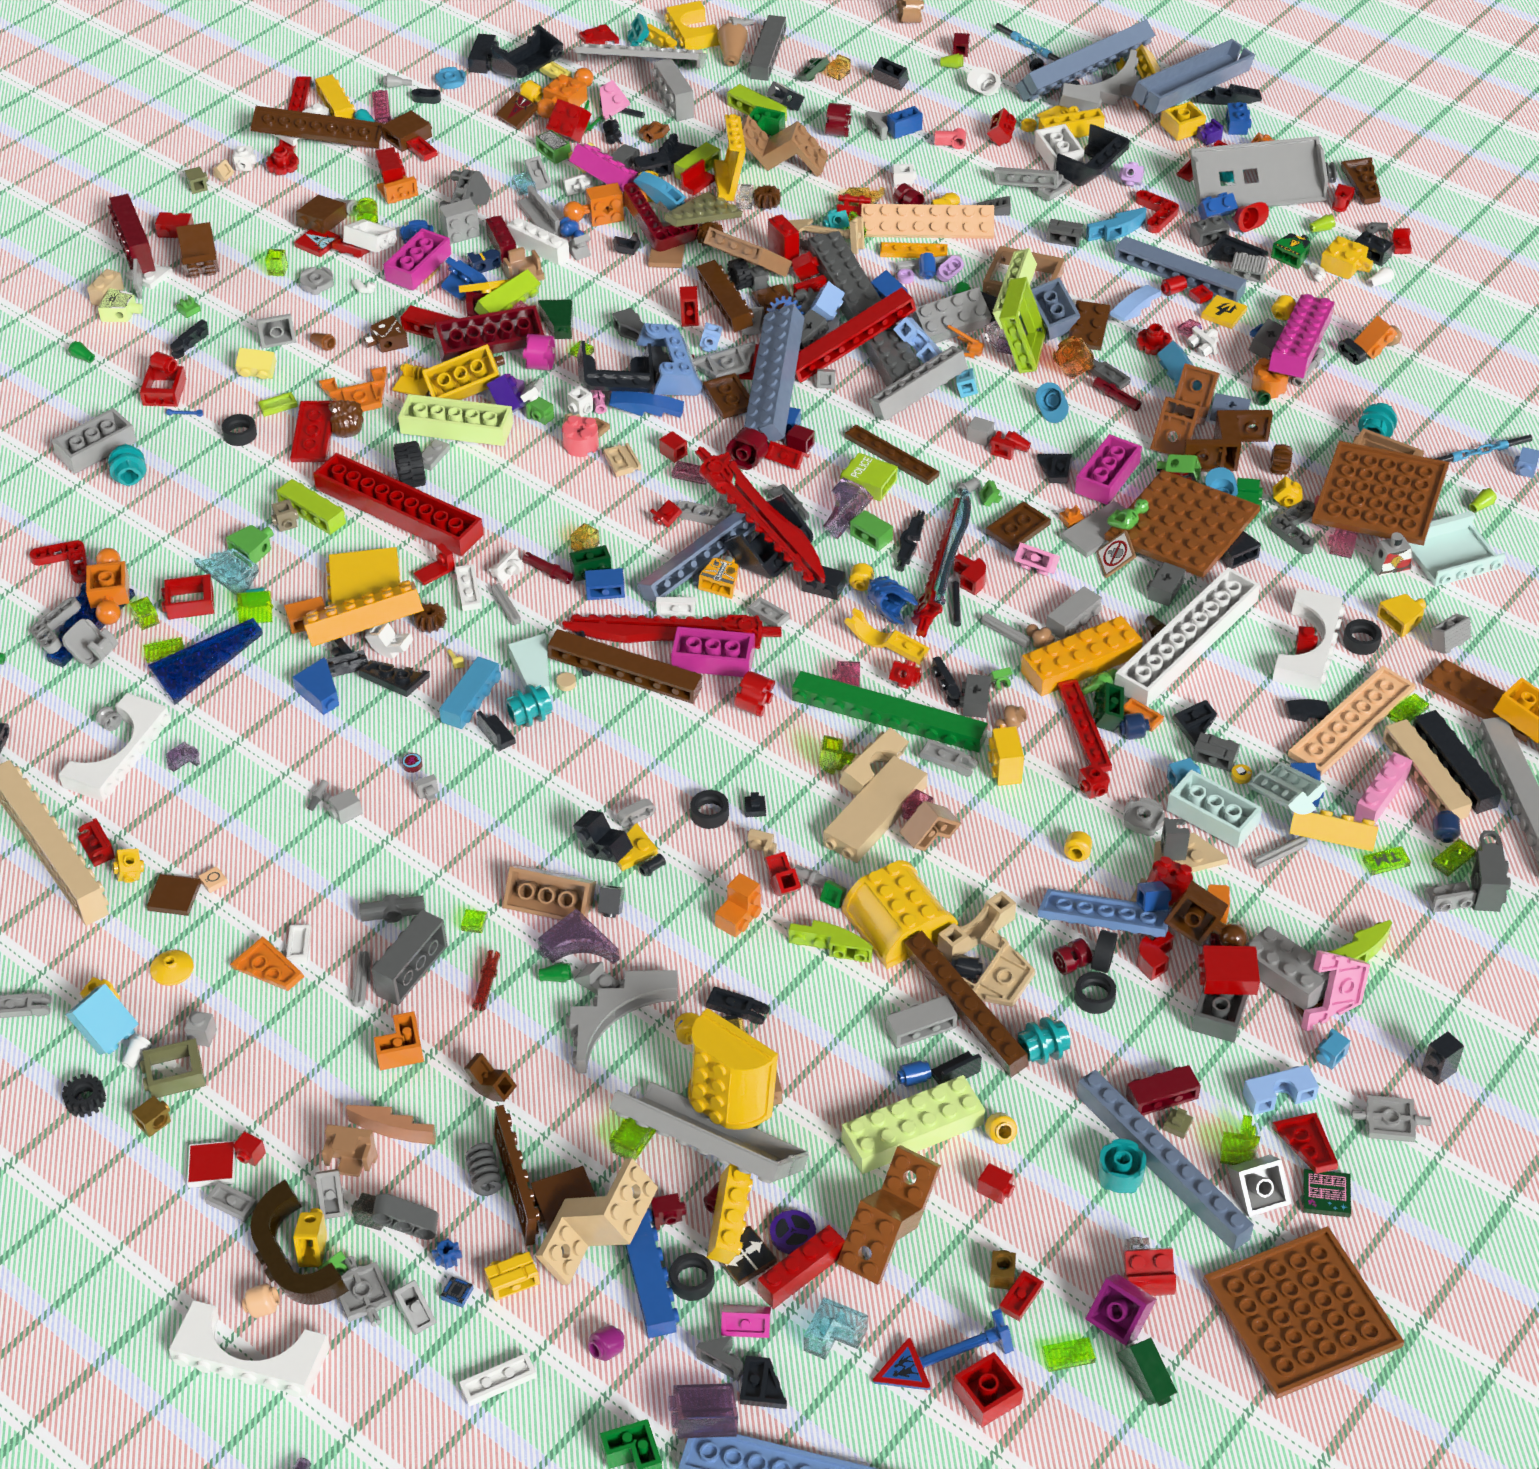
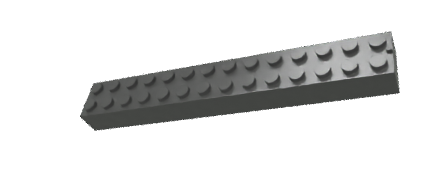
(838, 264)

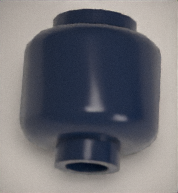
(1134, 726)
(1446, 826)

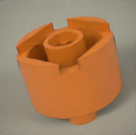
(1267, 380)

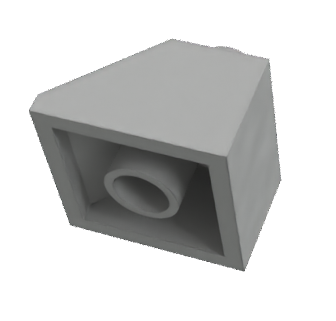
(276, 331)
(1260, 1184)

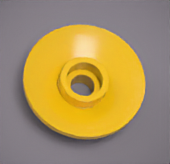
(171, 967)

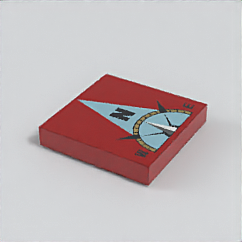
(316, 242)

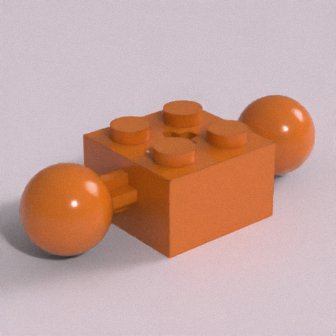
(567, 89)
(603, 205)
(107, 585)

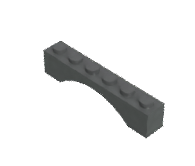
(629, 326)

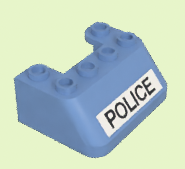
(680, 375)

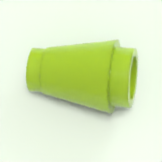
(952, 61)
(1324, 223)
(1483, 500)

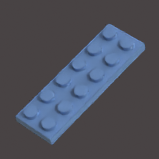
(1102, 912)

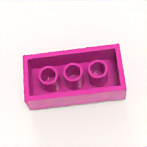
(602, 165)
(417, 259)
(1108, 469)
(713, 651)

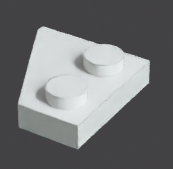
(151, 279)

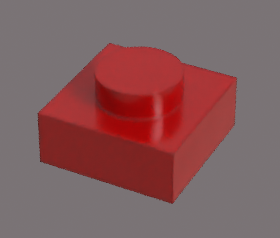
(1200, 294)

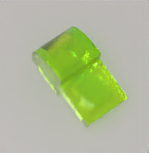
(832, 756)
(1240, 1147)

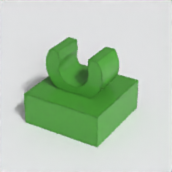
(188, 307)
(990, 493)
(1001, 676)
(336, 1260)

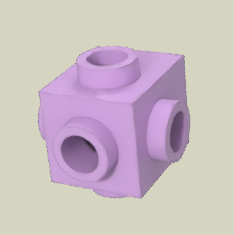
(1136, 178)

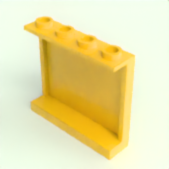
(729, 170)
(361, 573)

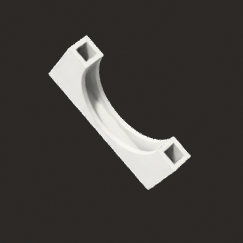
(1308, 668)
(101, 777)
(289, 1372)

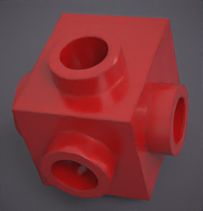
(899, 672)
(1093, 781)

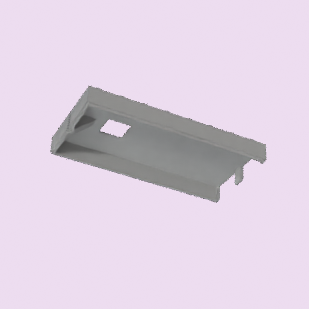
(745, 1148)

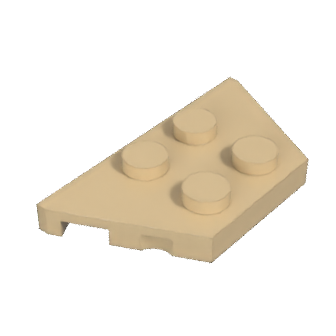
(1199, 854)

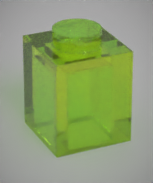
(276, 262)
(144, 613)

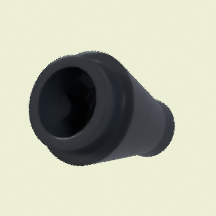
(1035, 62)

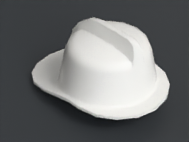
(984, 81)

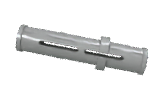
(1320, 353)

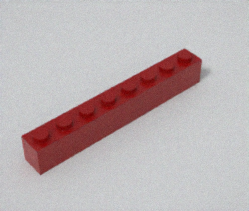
(853, 333)

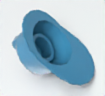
(1052, 402)
(1222, 480)

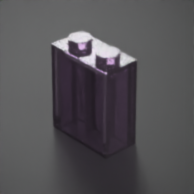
(703, 1410)

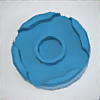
(450, 78)

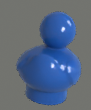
(570, 227)

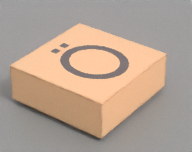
(213, 879)

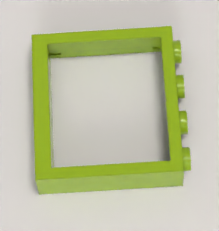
(1024, 349)

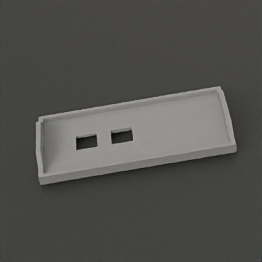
(639, 51)
(1286, 171)

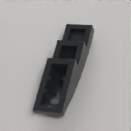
(1233, 94)

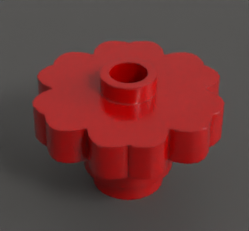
(282, 161)
(1153, 339)

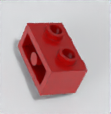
(1001, 127)

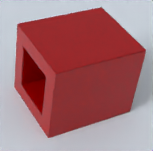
(805, 266)
(673, 446)
(995, 1183)

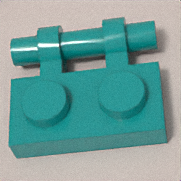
(639, 31)

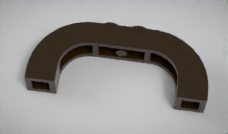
(305, 1289)

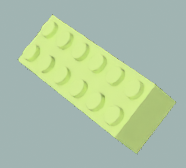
(456, 419)
(913, 1123)

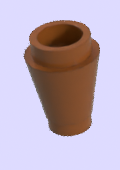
(323, 340)

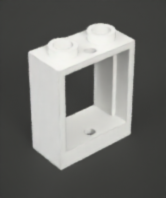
(369, 235)

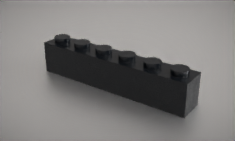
(1458, 761)

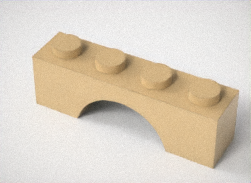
(859, 773)
(960, 939)

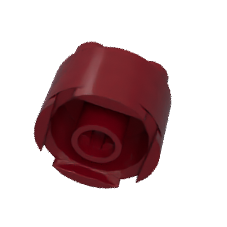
(838, 119)
(748, 448)

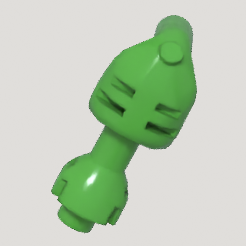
(1127, 517)
(1099, 680)

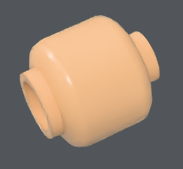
(261, 1300)

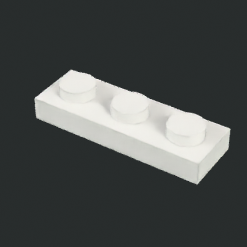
(532, 390)
(468, 587)
(498, 1379)

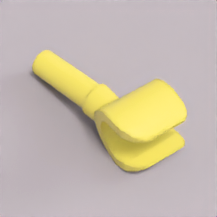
(458, 662)

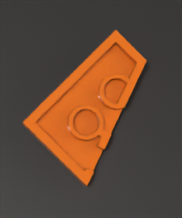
(268, 964)

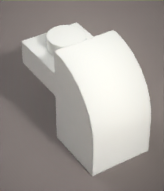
(386, 642)

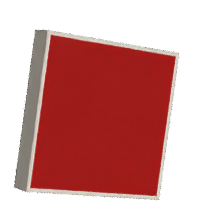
(211, 1164)

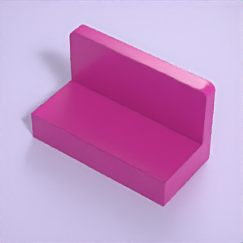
(745, 1321)

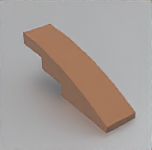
(383, 1122)

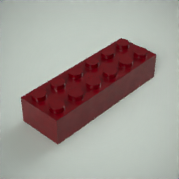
(130, 232)
(500, 330)

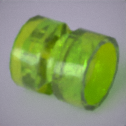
(367, 210)

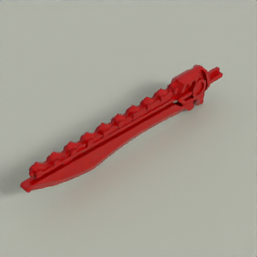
(777, 529)
(644, 629)

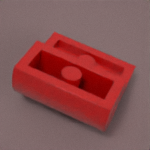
(1151, 1270)

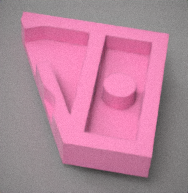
(612, 99)

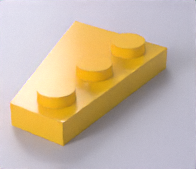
(485, 287)

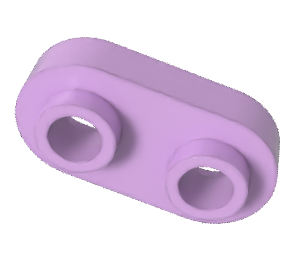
(949, 268)

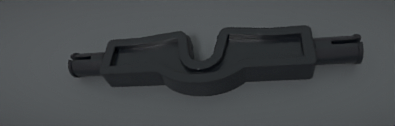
(907, 546)

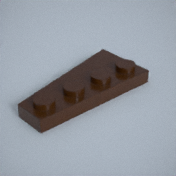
(1362, 177)

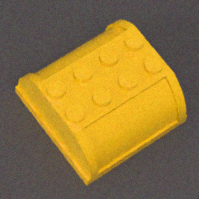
(892, 908)
(730, 1074)

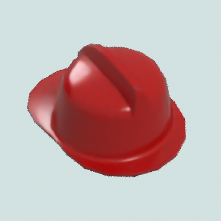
(1251, 216)

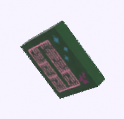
(1327, 1193)

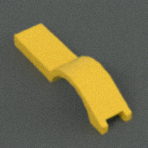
(894, 640)

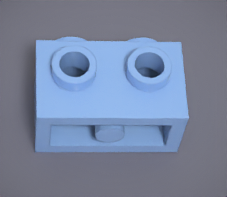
(828, 301)

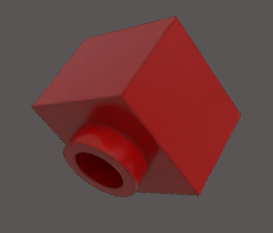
(249, 1149)

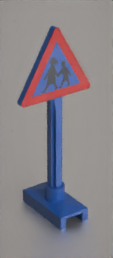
(907, 1368)

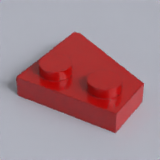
(598, 35)

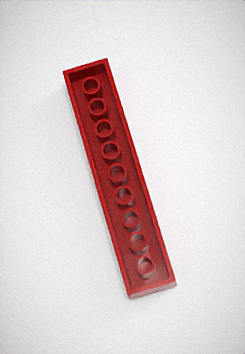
(398, 504)

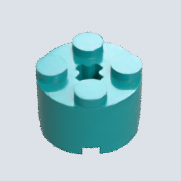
(1121, 1166)

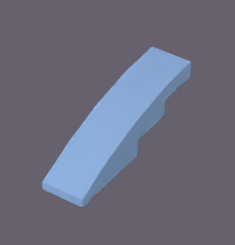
(1135, 302)

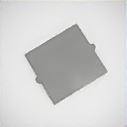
(137, 278)

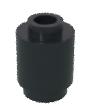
(967, 966)

